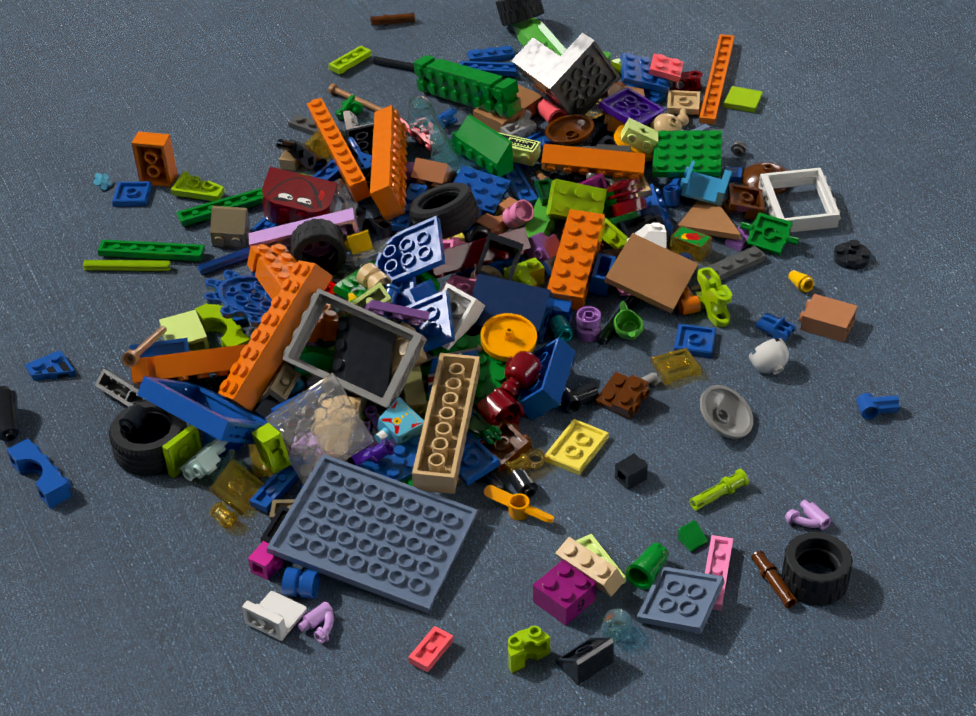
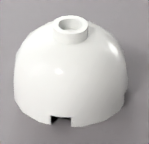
(770, 356)

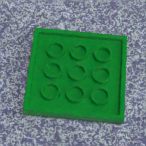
(680, 147)

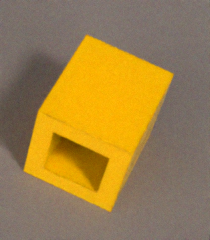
(359, 242)

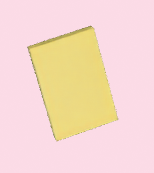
(576, 447)

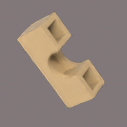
(603, 573)

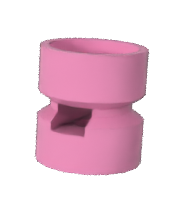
(518, 214)

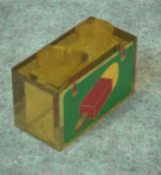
(691, 241)

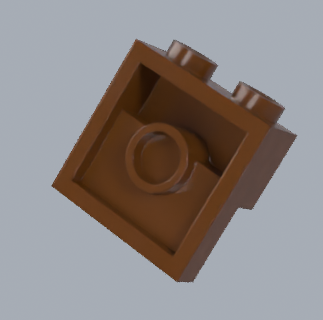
(746, 199)
(623, 394)
(511, 444)

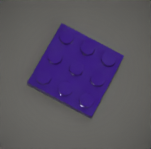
(632, 105)

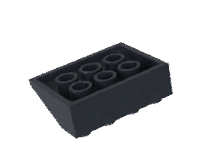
(364, 354)

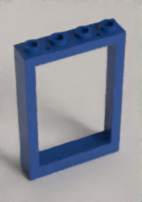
(202, 409)

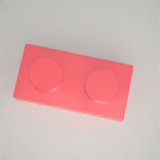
(430, 649)

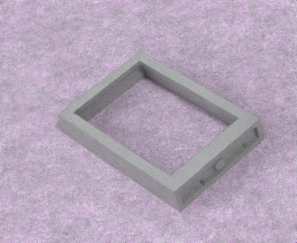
(308, 322)

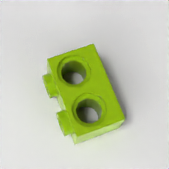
(271, 448)

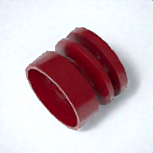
(626, 197)

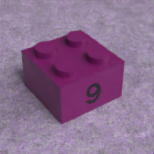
(564, 592)

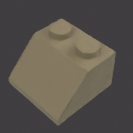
(229, 227)

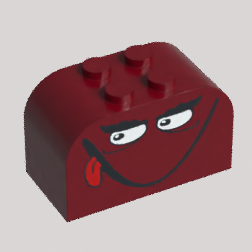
(296, 196)

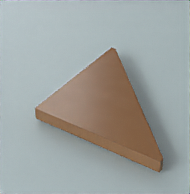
(710, 220)

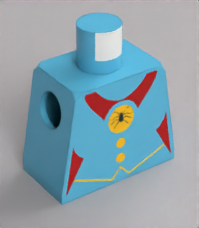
(399, 423)

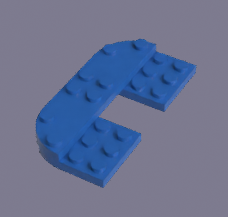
(403, 259)

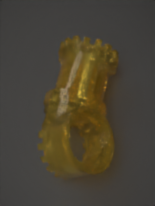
(524, 461)

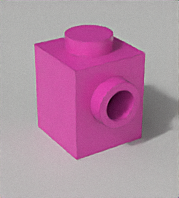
(263, 563)

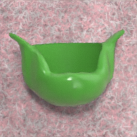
(627, 323)

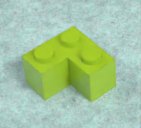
(528, 272)

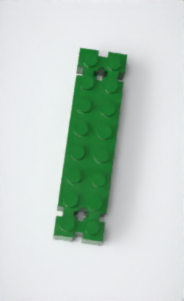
(467, 85)

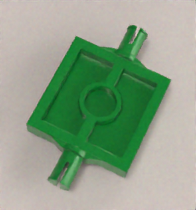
(769, 233)

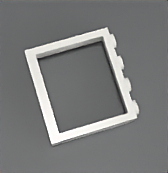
(798, 178)

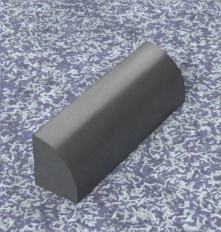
(119, 387)

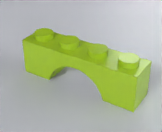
(213, 321)

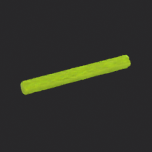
(126, 265)

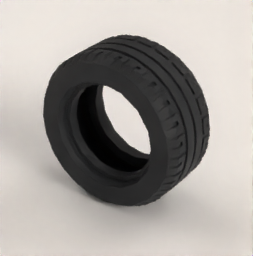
(451, 204)
(144, 458)

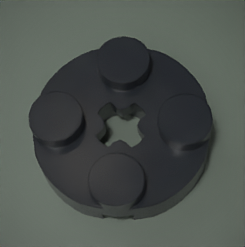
(852, 255)

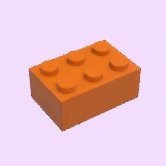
(154, 158)

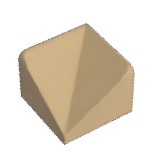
(288, 162)

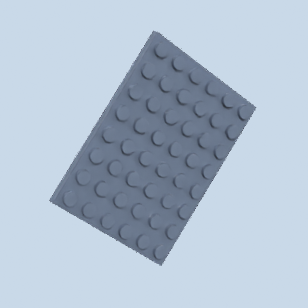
(373, 532)

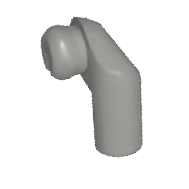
(652, 378)

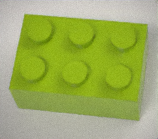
(574, 196)

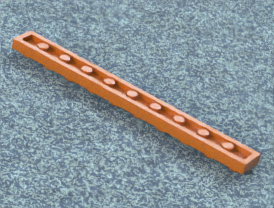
(716, 79)

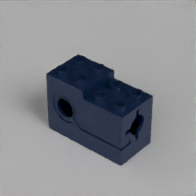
(515, 298)

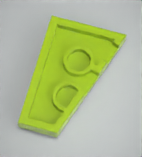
(196, 188)

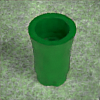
(646, 567)

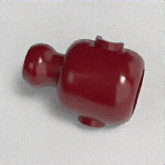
(521, 372)

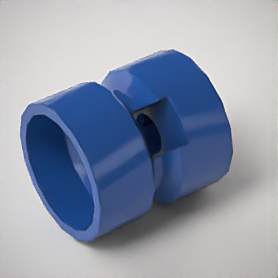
(296, 583)

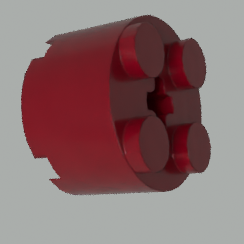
(500, 406)

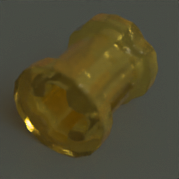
(223, 515)

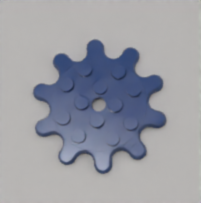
(239, 296)

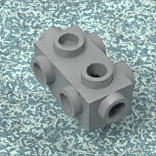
(521, 128)

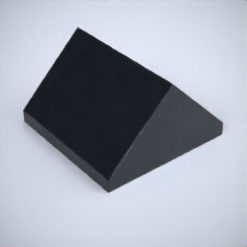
(587, 658)

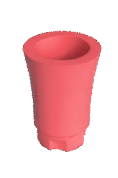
(550, 111)

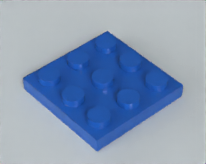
(636, 73)
(487, 188)

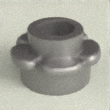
(738, 148)

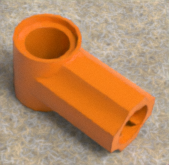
(688, 303)

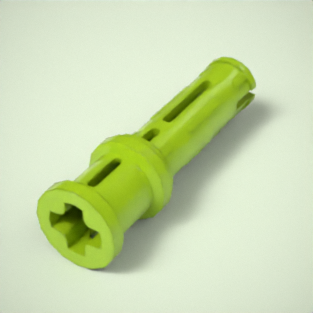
(726, 486)

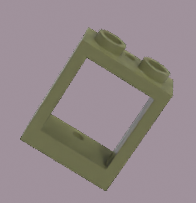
(414, 393)

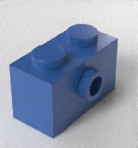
(601, 269)

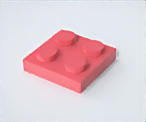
(666, 67)

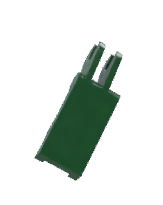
(482, 429)

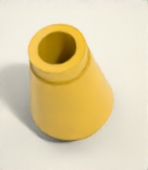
(802, 281)

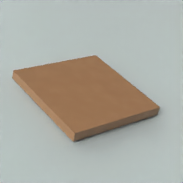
(651, 273)

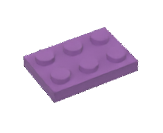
(412, 315)

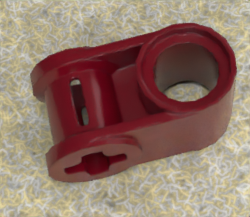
(689, 81)

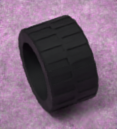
(518, 10)
(320, 230)
(820, 549)

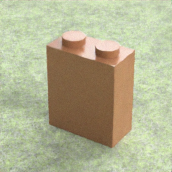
(828, 317)

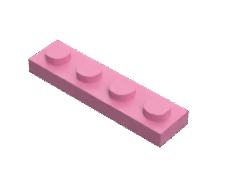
(718, 562)

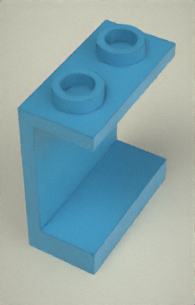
(704, 187)

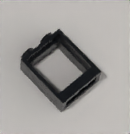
(503, 244)

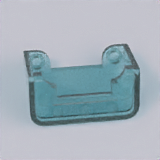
(425, 117)

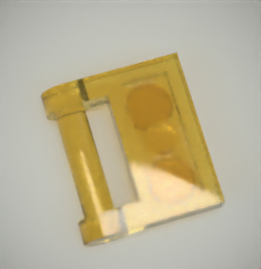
(674, 361)

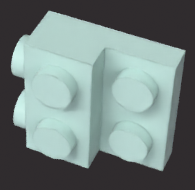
(204, 461)

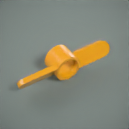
(514, 501)

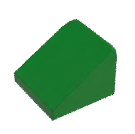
(692, 536)

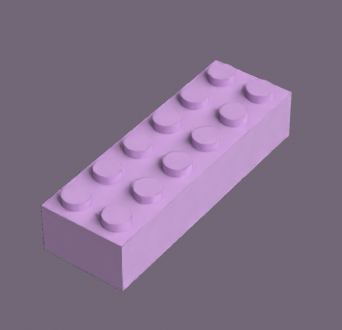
(282, 234)

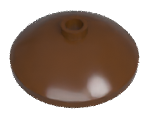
(569, 129)
(751, 174)

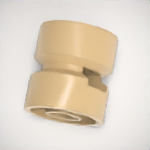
(371, 275)

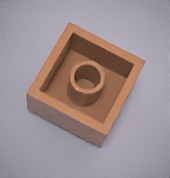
(432, 173)

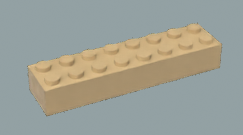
(446, 423)

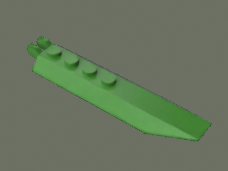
(536, 29)

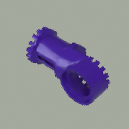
(374, 453)

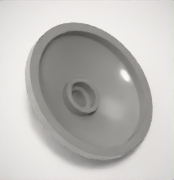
(726, 412)

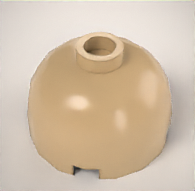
(666, 122)

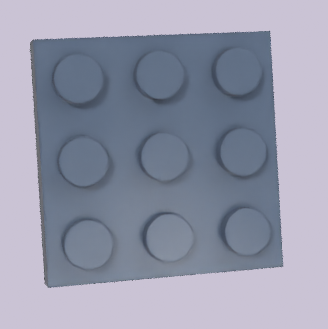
(681, 599)

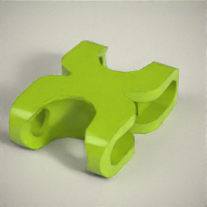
(714, 297)

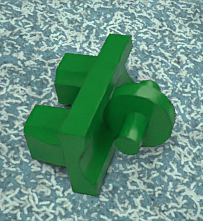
(349, 105)

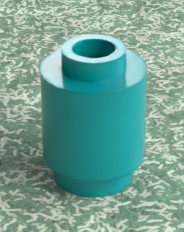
(561, 327)

